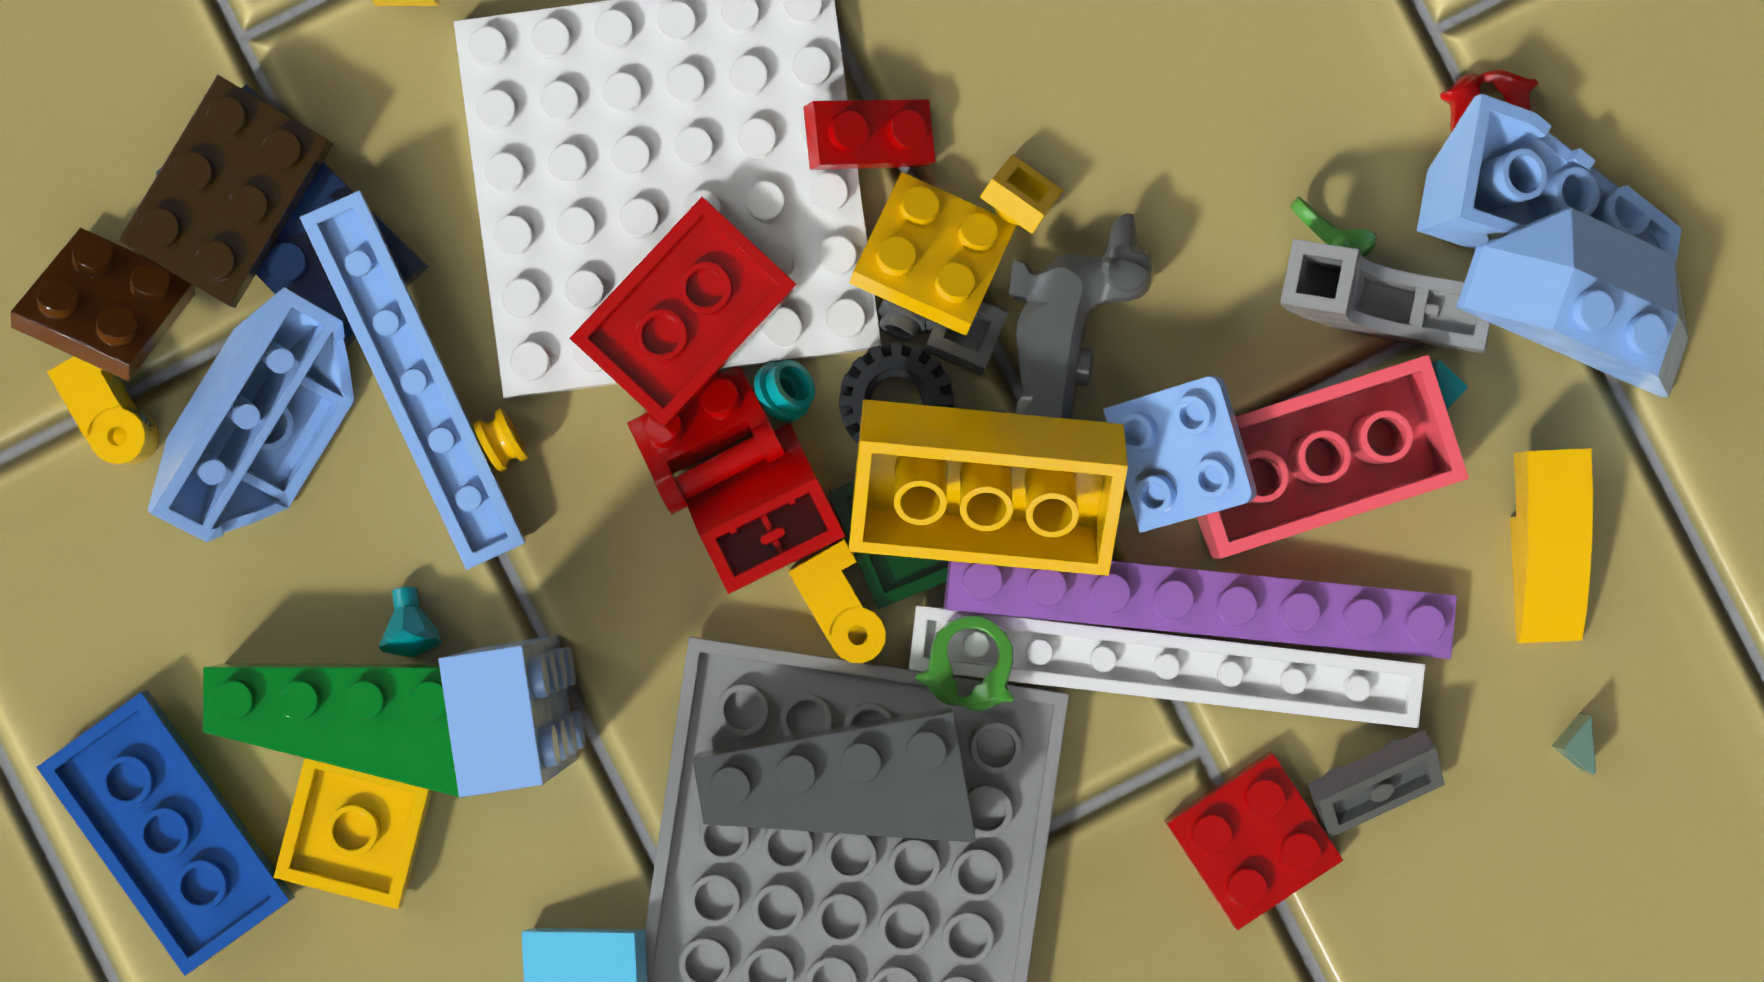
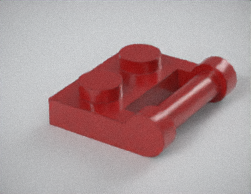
(711, 421)

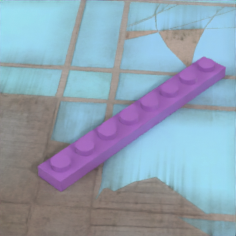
(1213, 605)

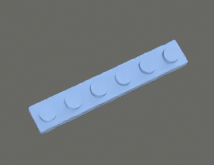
(413, 379)

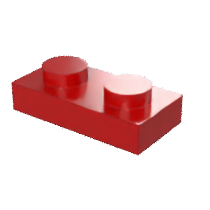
(869, 134)

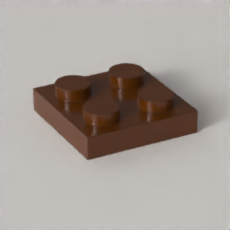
(102, 304)

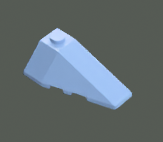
(1510, 171)

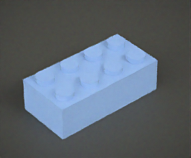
(510, 714)

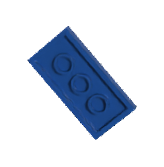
(165, 832)

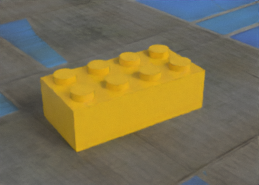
(987, 487)

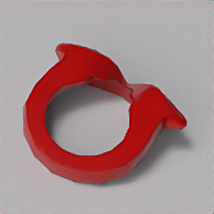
(1512, 86)

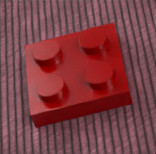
(1253, 840)

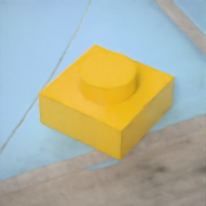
(1021, 194)

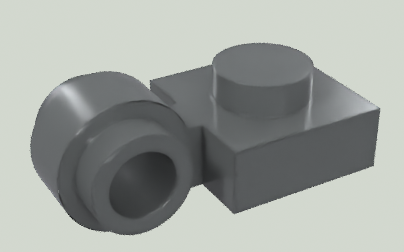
(967, 351)

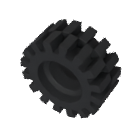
(889, 362)

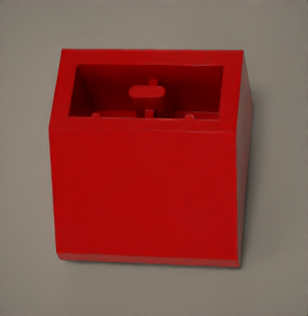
(765, 516)

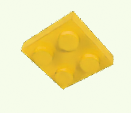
(932, 253)
(352, 834)

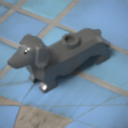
(1057, 313)

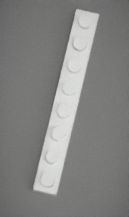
(1181, 668)

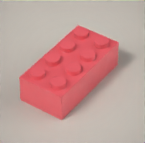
(1339, 456)

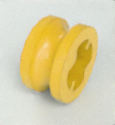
(500, 440)

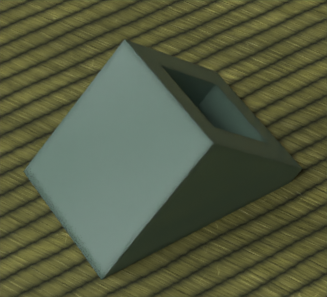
(1578, 744)

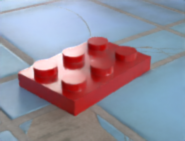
(683, 312)

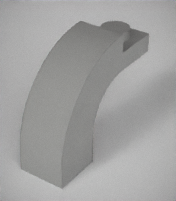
(1362, 297)

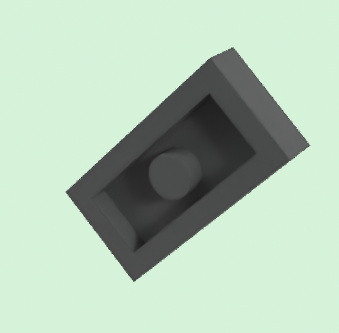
(1376, 783)

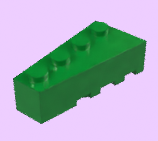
(339, 714)

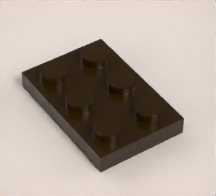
(226, 191)

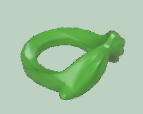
(1357, 238)
(940, 673)

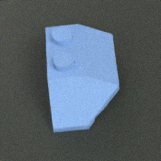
(1584, 296)
(256, 420)

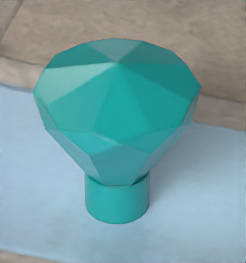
(409, 628)

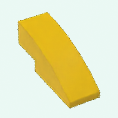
(1552, 544)

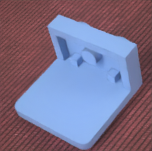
(1183, 453)

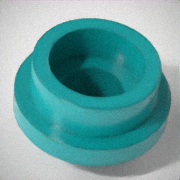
(784, 389)

